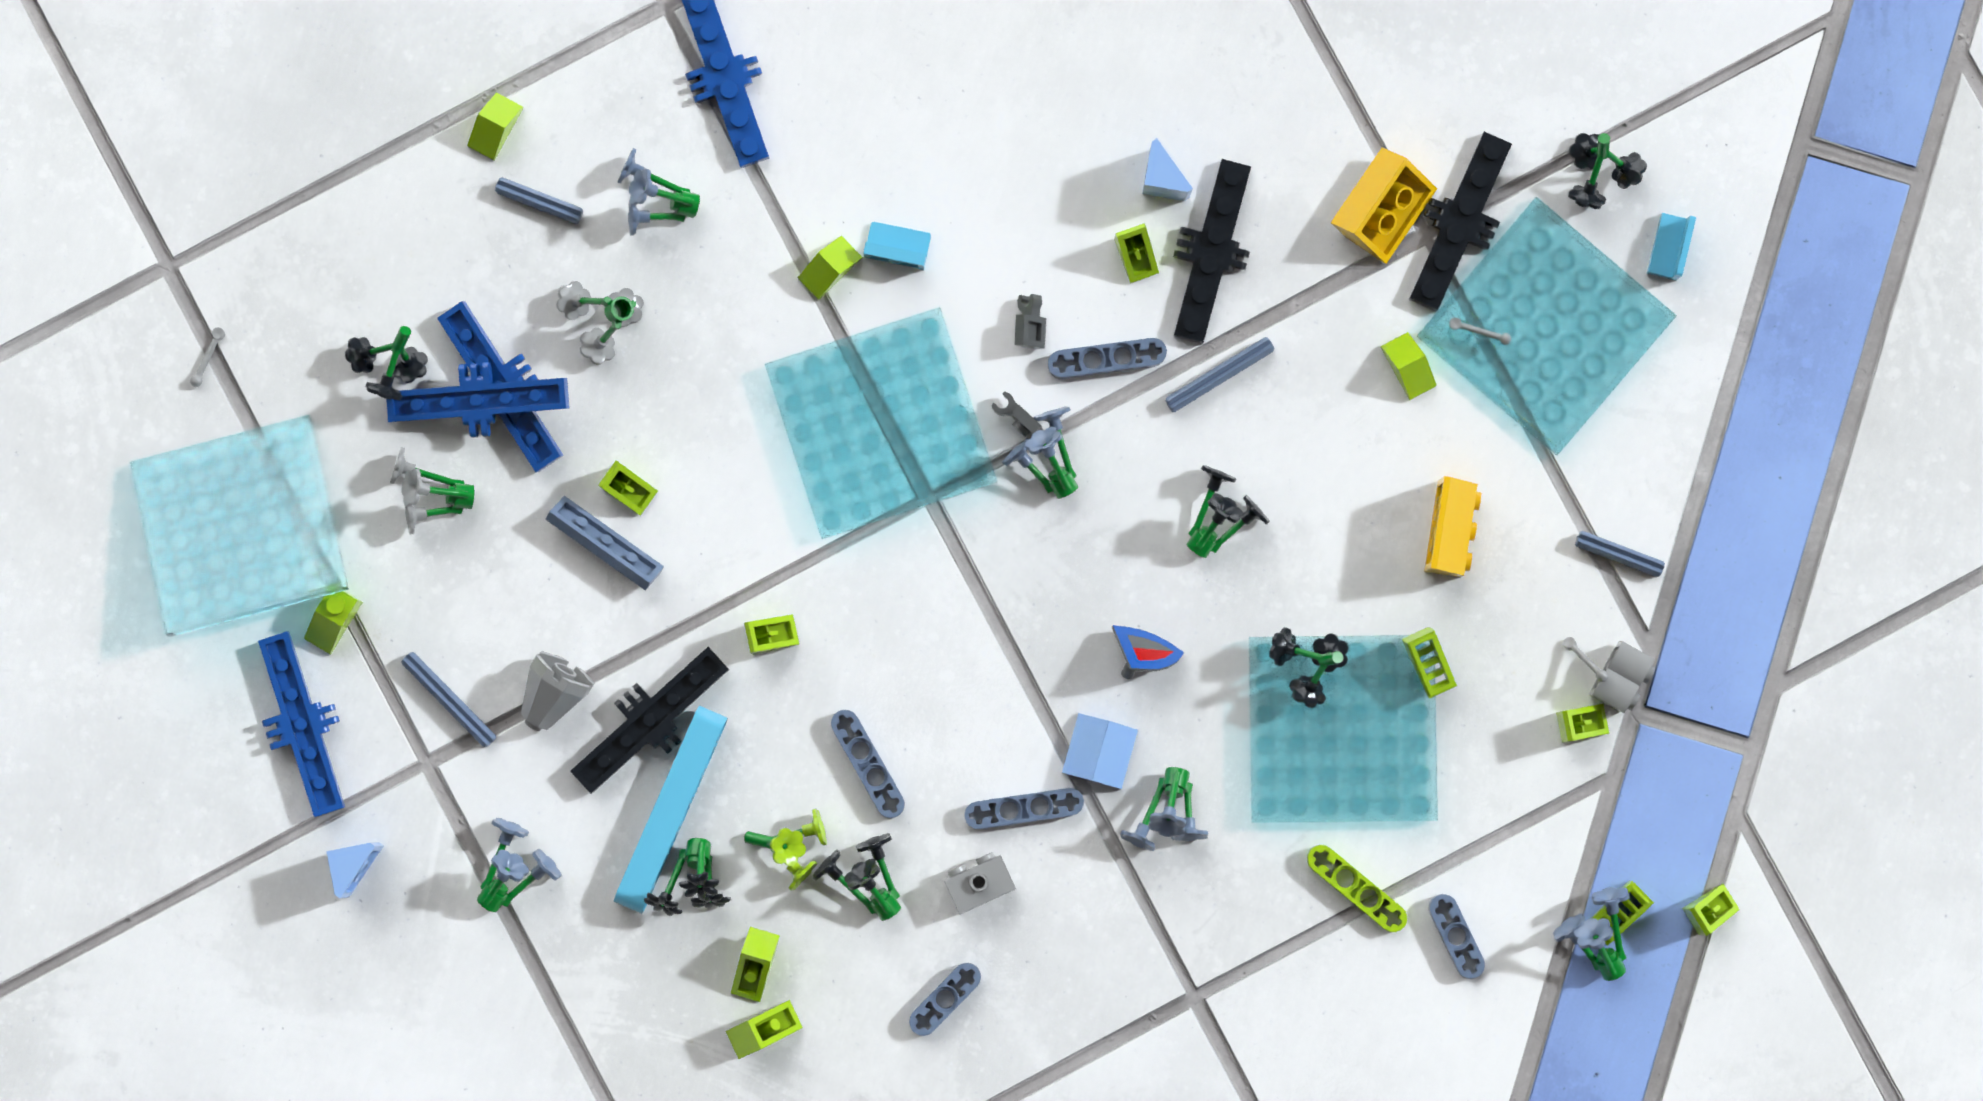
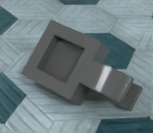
(1029, 326)
(1024, 422)

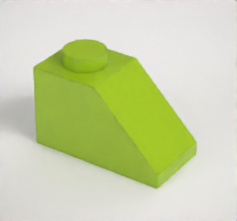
(332, 620)
(754, 964)
(764, 1029)

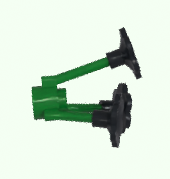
(1204, 539)
(862, 875)

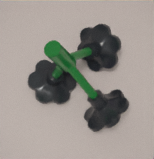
(1589, 152)
(404, 363)
(1327, 655)

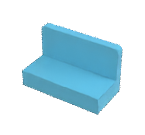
(897, 245)
(1671, 246)

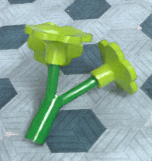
(788, 847)

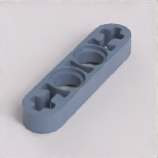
(1106, 353)
(872, 761)
(1024, 811)

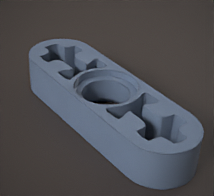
(1459, 960)
(923, 1010)

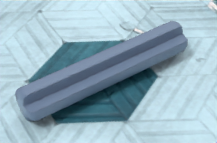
(539, 200)
(1619, 553)

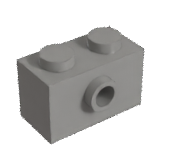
(979, 884)

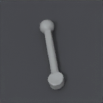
(1455, 323)
(218, 334)
(1570, 644)

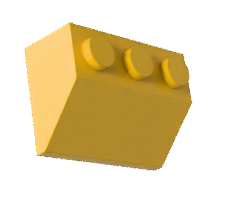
(1384, 204)
(1452, 527)

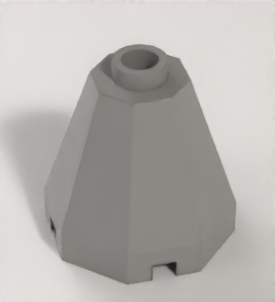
(552, 690)

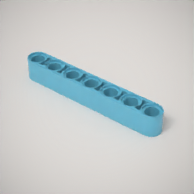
(670, 809)

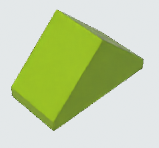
(494, 125)
(1136, 253)
(829, 267)
(1409, 365)
(628, 488)
(771, 634)
(1582, 723)
(1711, 910)

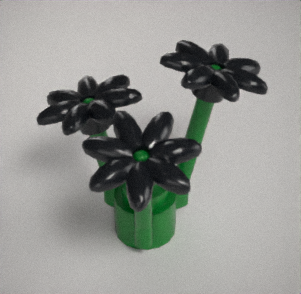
(697, 857)

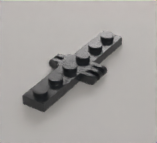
(1460, 221)
(1211, 251)
(649, 720)

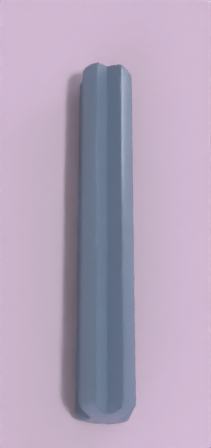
(1219, 374)
(448, 699)

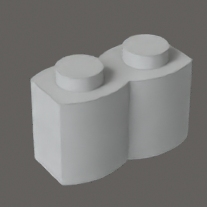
(1626, 671)

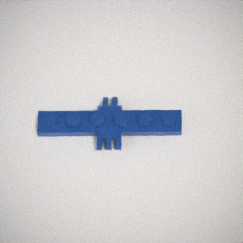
(725, 79)
(477, 348)
(479, 399)
(301, 724)

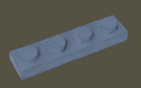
(604, 542)

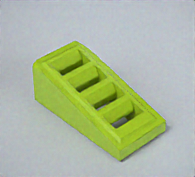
(1417, 638)
(1645, 902)

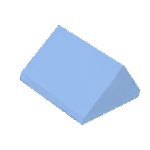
(1163, 176)
(1100, 751)
(350, 865)

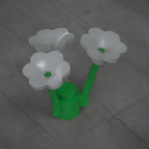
(619, 309)
(457, 494)

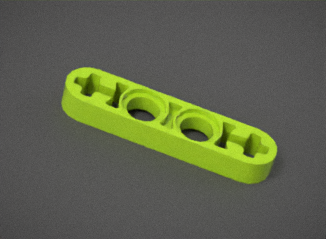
(1354, 891)

